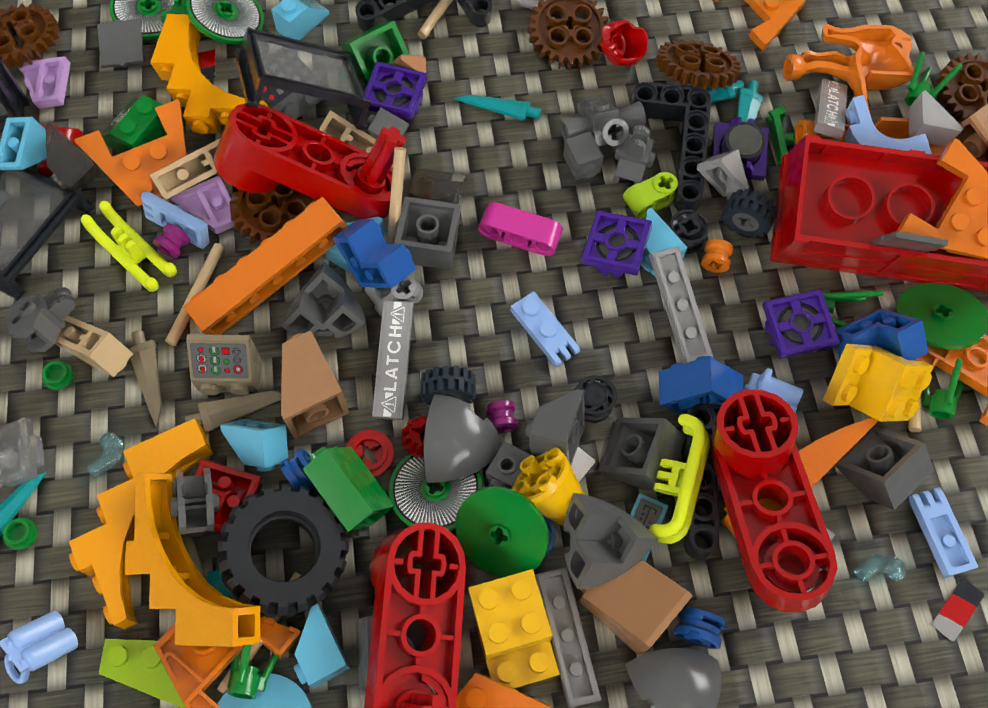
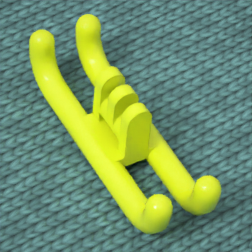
(130, 247)
(683, 482)

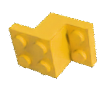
(878, 383)
(514, 630)

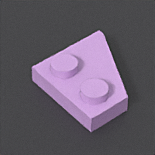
(47, 81)
(209, 202)

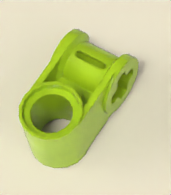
(652, 193)

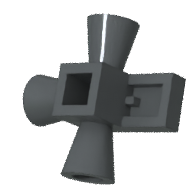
(603, 121)

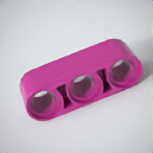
(520, 229)

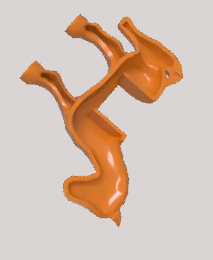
(877, 65)

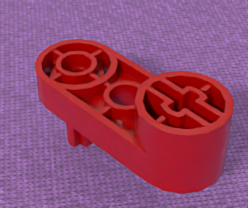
(272, 148)
(760, 460)
(422, 595)

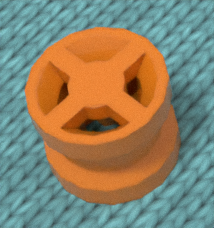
(717, 255)

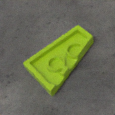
(139, 667)

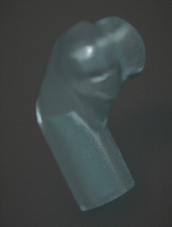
(110, 456)
(881, 563)

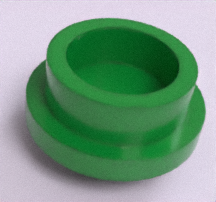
(57, 375)
(20, 533)

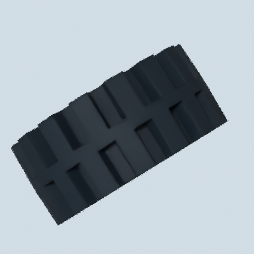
(749, 213)
(448, 381)

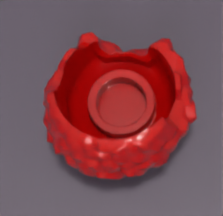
(624, 43)

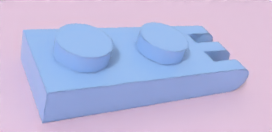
(163, 212)
(544, 328)
(942, 532)

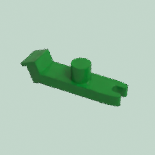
(779, 138)

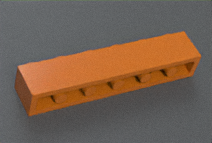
(265, 269)

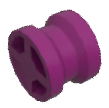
(171, 240)
(502, 415)

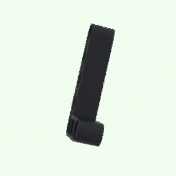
(383, 13)
(692, 109)
(708, 495)

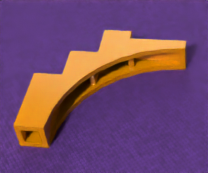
(177, 62)
(104, 548)
(202, 612)

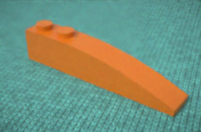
(821, 457)

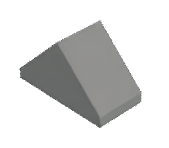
(930, 118)
(724, 172)

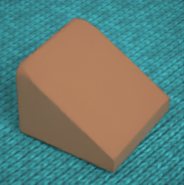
(411, 62)

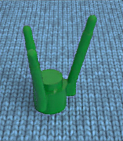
(916, 88)
(852, 296)
(944, 402)
(244, 679)

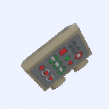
(223, 364)

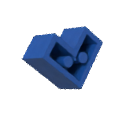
(371, 258)
(888, 331)
(697, 383)

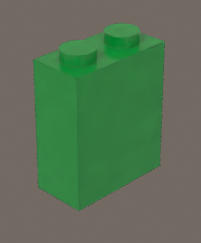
(348, 487)

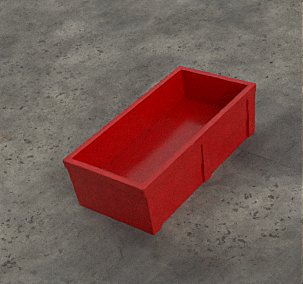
(847, 194)

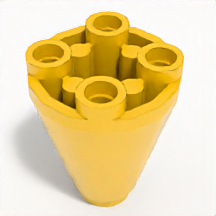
(548, 483)

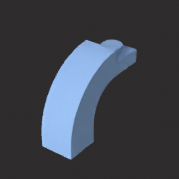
(865, 133)

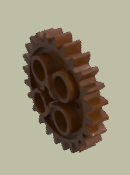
(34, 27)
(567, 30)
(698, 64)
(967, 89)
(256, 211)

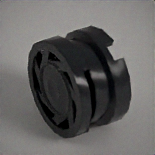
(690, 229)
(598, 397)

